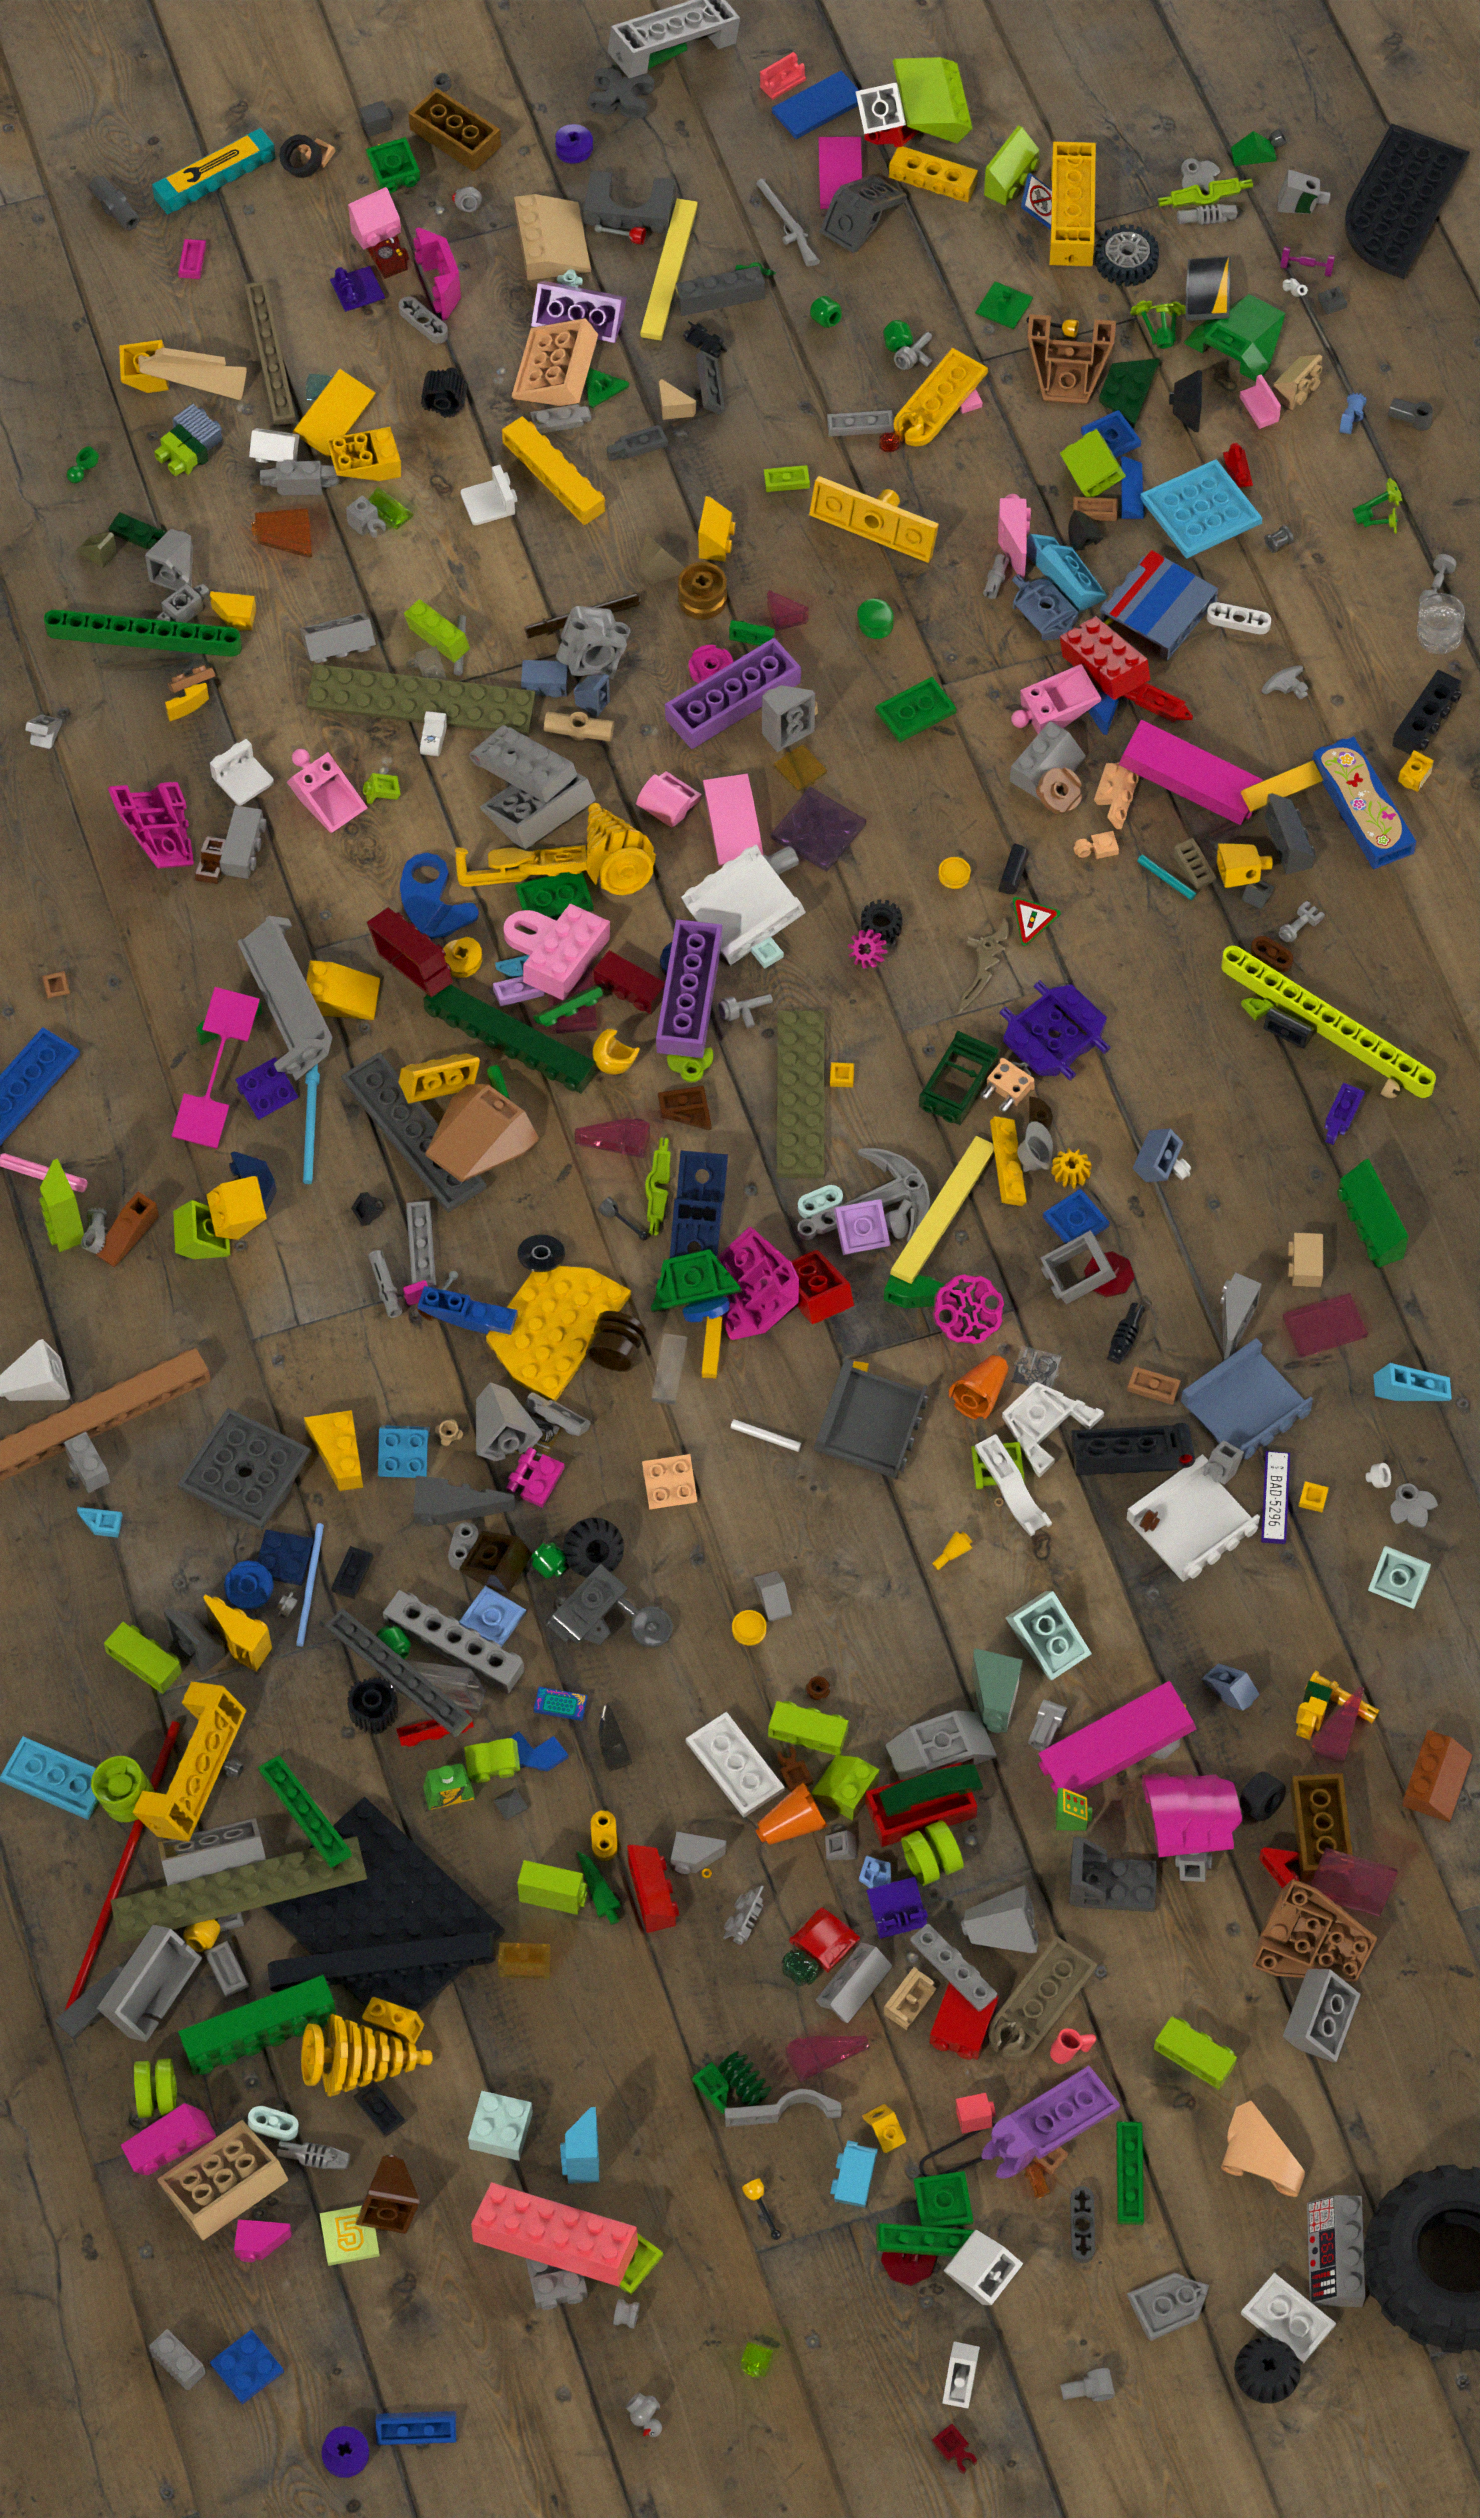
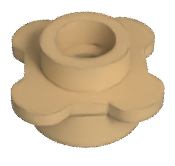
(444, 1427)

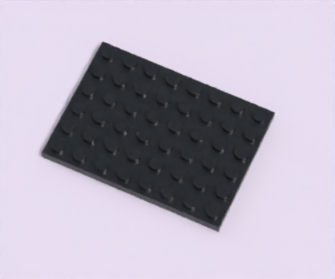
(397, 1903)

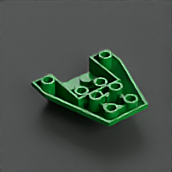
(1246, 335)

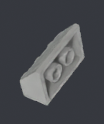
(337, 637)
(787, 715)
(1049, 750)
(1321, 2014)

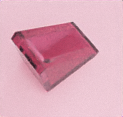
(786, 612)

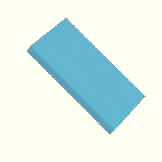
(51, 1777)

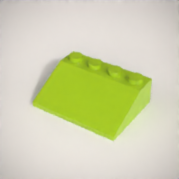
(933, 97)

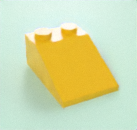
(343, 990)

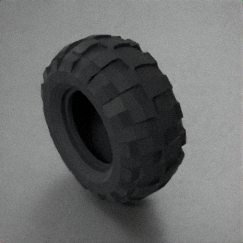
(1392, 2263)

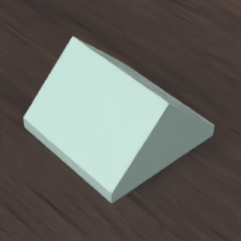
(1399, 1577)

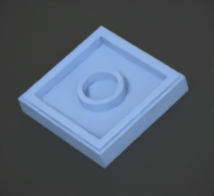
(493, 1616)

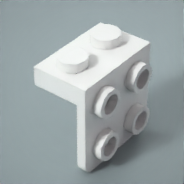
(490, 499)
(240, 773)

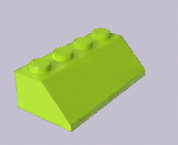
(60, 1209)

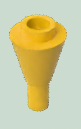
(956, 1546)

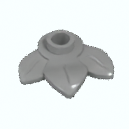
(1203, 174)
(1412, 1509)

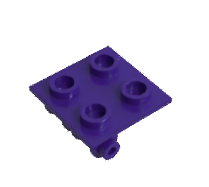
(356, 288)
(266, 1089)
(897, 1907)

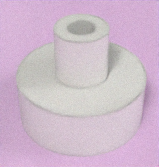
(1379, 1475)

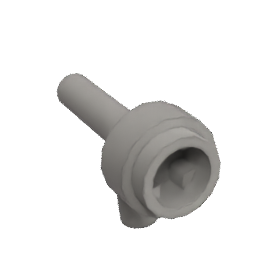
(908, 357)
(730, 1008)

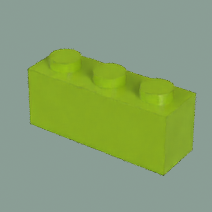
(436, 630)
(143, 1657)
(808, 1728)
(1195, 2052)

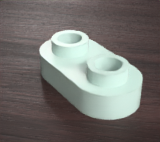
(818, 1200)
(274, 2123)

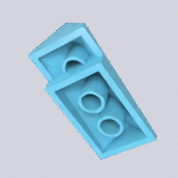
(1065, 571)

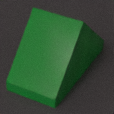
(1253, 150)

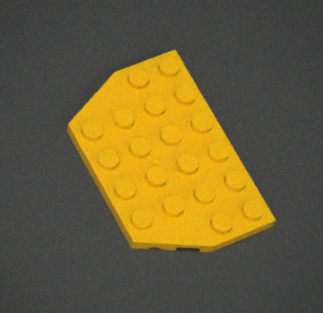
(554, 1326)

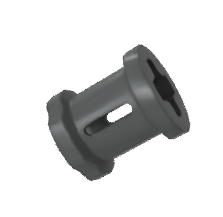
(1271, 540)

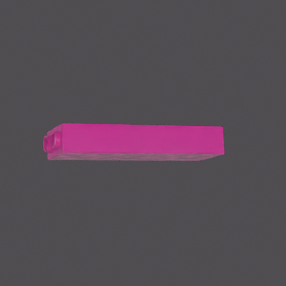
(1188, 771)
(1117, 1740)

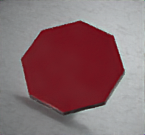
(1122, 1270)
(908, 2267)

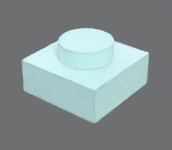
(767, 952)

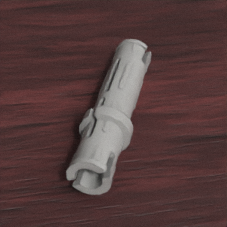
(388, 1292)

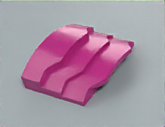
(1191, 1813)

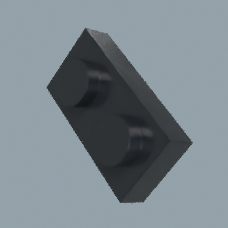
(352, 1572)
(379, 2109)

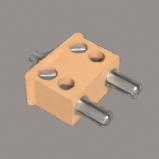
(1009, 1082)

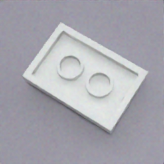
(1289, 2317)

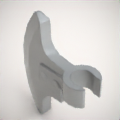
(1286, 682)

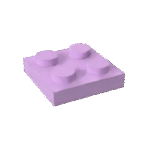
(862, 1227)

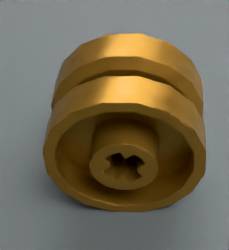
(702, 590)

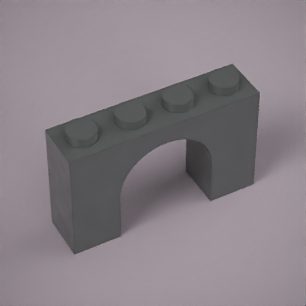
(653, 215)

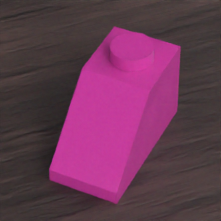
(259, 2239)

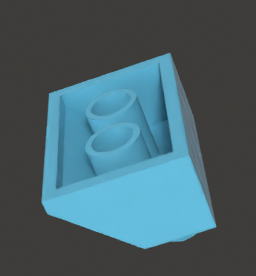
(580, 2150)

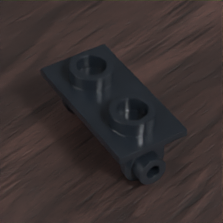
(697, 335)

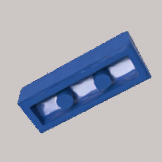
(1131, 489)
(416, 2428)

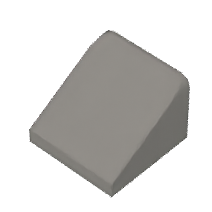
(841, 1846)

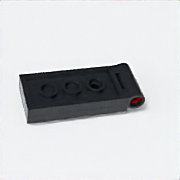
(1132, 1449)

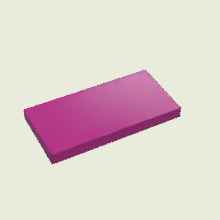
(838, 165)

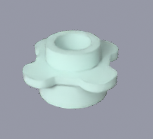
(570, 279)

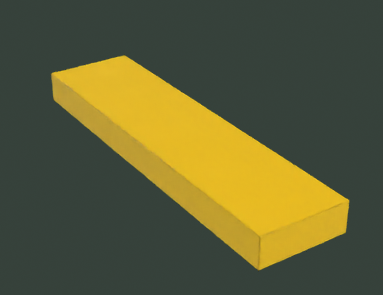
(1282, 785)

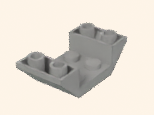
(940, 1744)

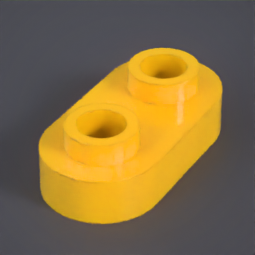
(604, 1834)

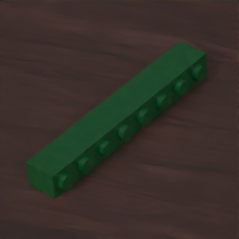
(511, 1037)

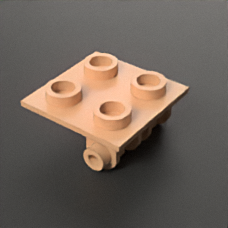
(669, 1481)

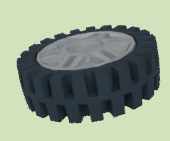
(1127, 255)

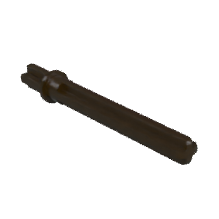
(557, 623)

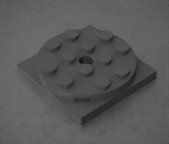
(239, 1445)

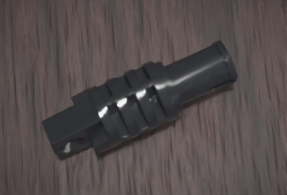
(1125, 1334)

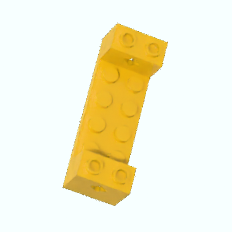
(1072, 203)
(178, 1811)

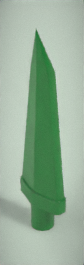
(602, 1895)

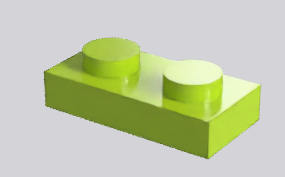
(786, 478)

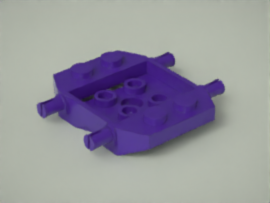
(1029, 1030)

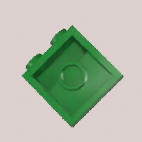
(393, 165)

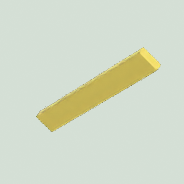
(669, 269)
(943, 1210)

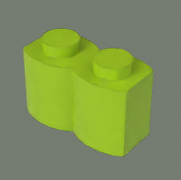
(492, 1759)

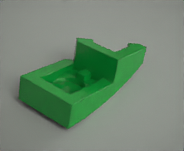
(712, 2086)

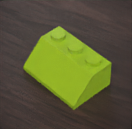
(1010, 167)

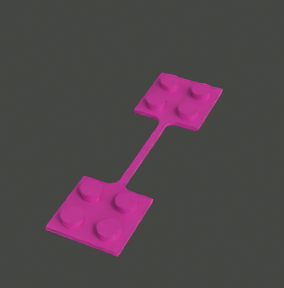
(201, 1118)

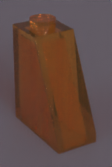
(284, 531)

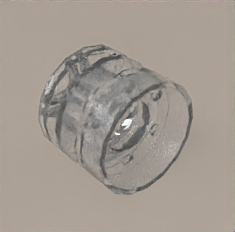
(1440, 623)

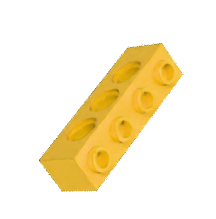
(933, 173)

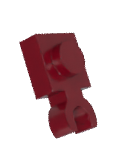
(952, 2446)

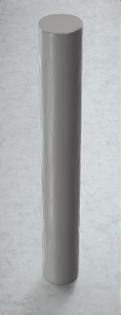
(458, 665)

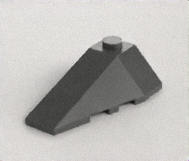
(443, 1503)

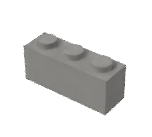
(242, 842)

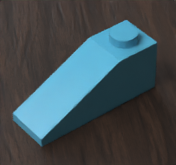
(1410, 1384)

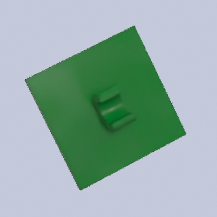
(1004, 305)

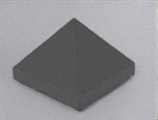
(510, 1804)

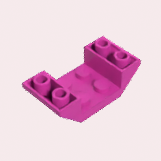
(435, 253)

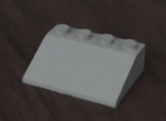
(529, 819)

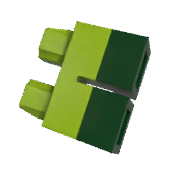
(182, 449)

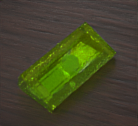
(389, 508)

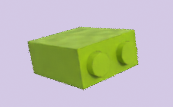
(1092, 464)
(551, 1887)

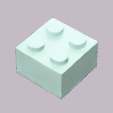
(500, 2125)

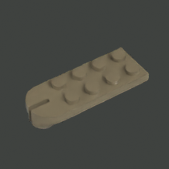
(1040, 2000)

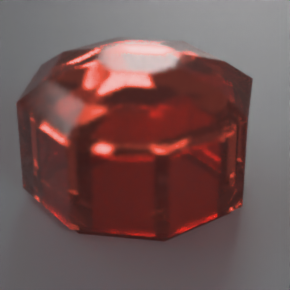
(889, 442)

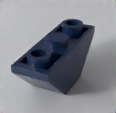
(248, 1166)

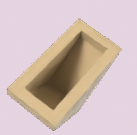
(675, 402)

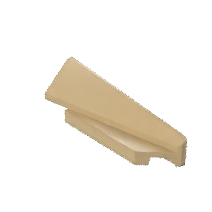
(196, 371)

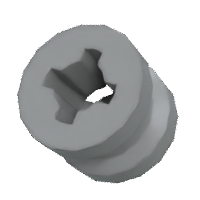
(626, 2313)

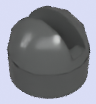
(442, 82)
(1277, 138)

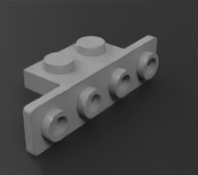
(954, 1967)

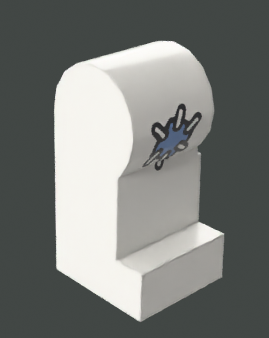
(433, 733)

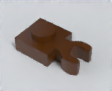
(794, 1772)

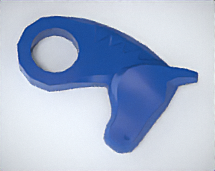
(424, 904)

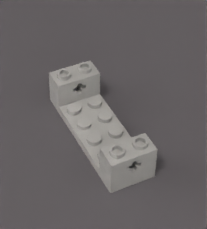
(637, 38)

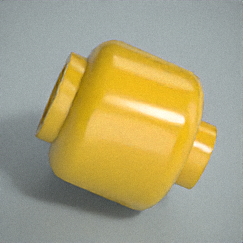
(202, 1935)

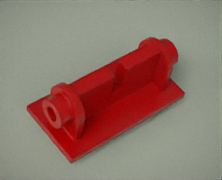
(1237, 465)

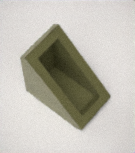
(99, 548)

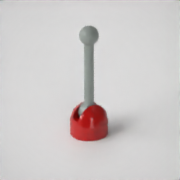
(636, 234)

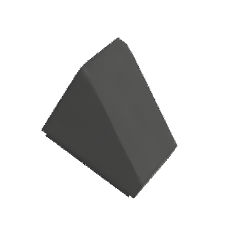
(1257, 893)

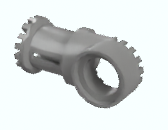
(95, 1230)

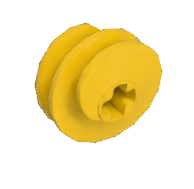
(463, 957)

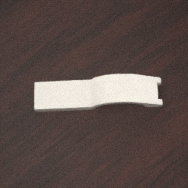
(1011, 1485)

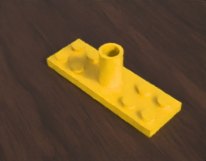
(874, 518)

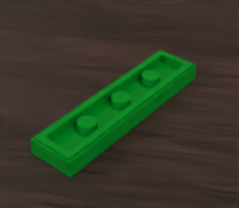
(1129, 2173)
(920, 2239)

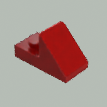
(1278, 1863)

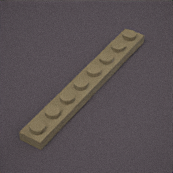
(270, 353)

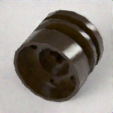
(615, 1341)

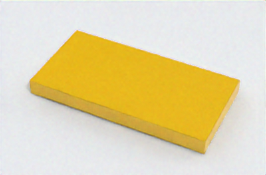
(334, 411)

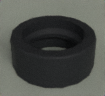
(289, 146)

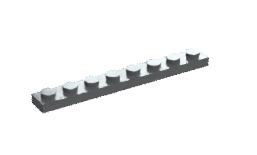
(399, 1673)

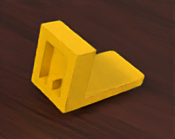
(394, 2018)

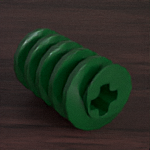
(743, 2079)

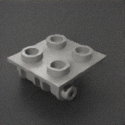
(747, 1911)

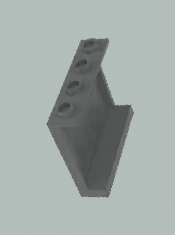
(870, 1421)

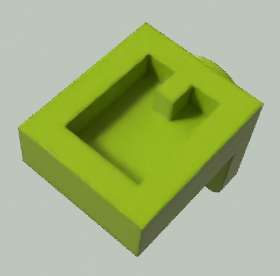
(382, 787)

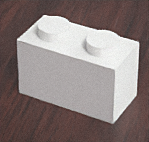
(273, 446)

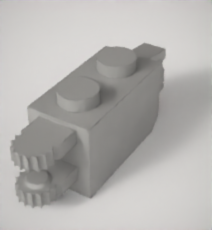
(299, 477)

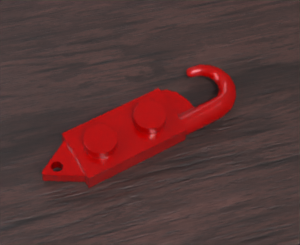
(1159, 702)

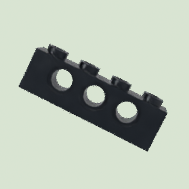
(1440, 686)

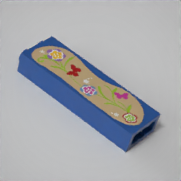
(1364, 803)

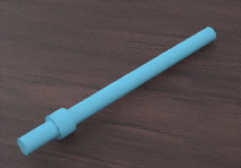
(312, 1081)

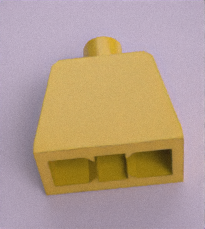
(1241, 864)

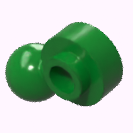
(86, 459)

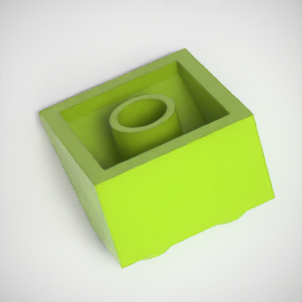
(196, 1234)
(846, 1784)

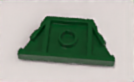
(1128, 387)

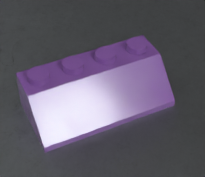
(566, 303)

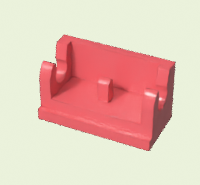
(782, 76)

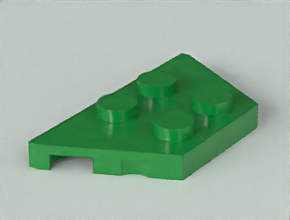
(692, 1280)

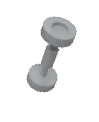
(1444, 564)

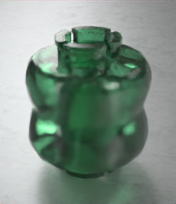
(800, 1967)

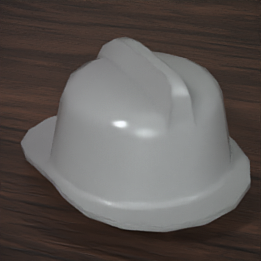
(1036, 1149)

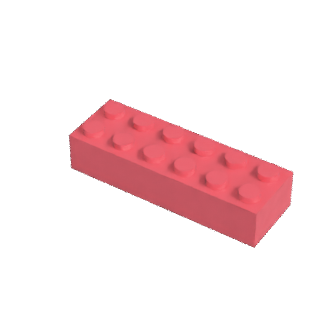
(554, 2234)

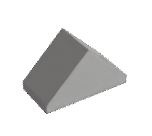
(773, 1596)

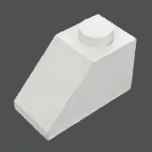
(961, 2375)

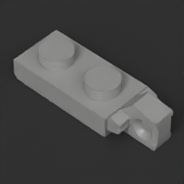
(557, 1414)

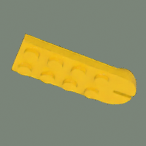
(938, 398)

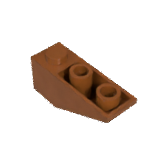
(128, 1228)

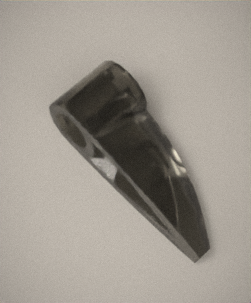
(612, 1742)

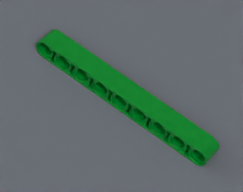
(128, 630)

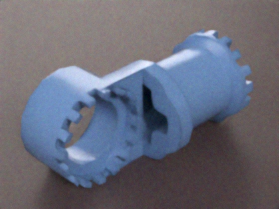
(1352, 413)

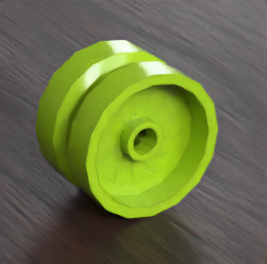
(158, 2087)

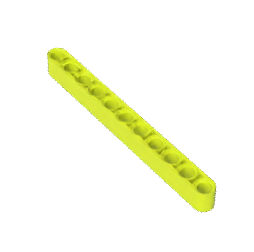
(1335, 1029)

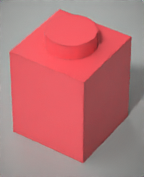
(975, 2112)

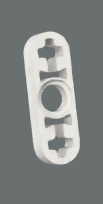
(1235, 610)

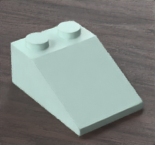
(1048, 1634)

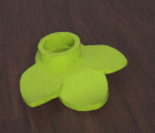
(684, 1064)

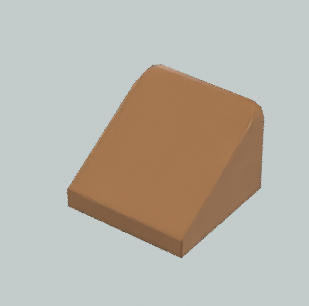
(56, 984)

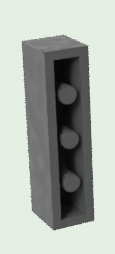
(720, 291)

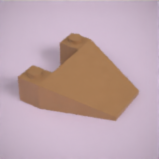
(1068, 368)

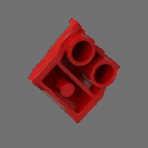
(825, 1939)

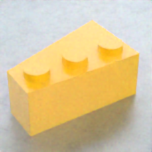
(337, 1445)

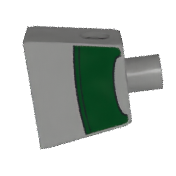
(1300, 194)

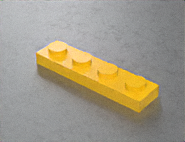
(1007, 1161)

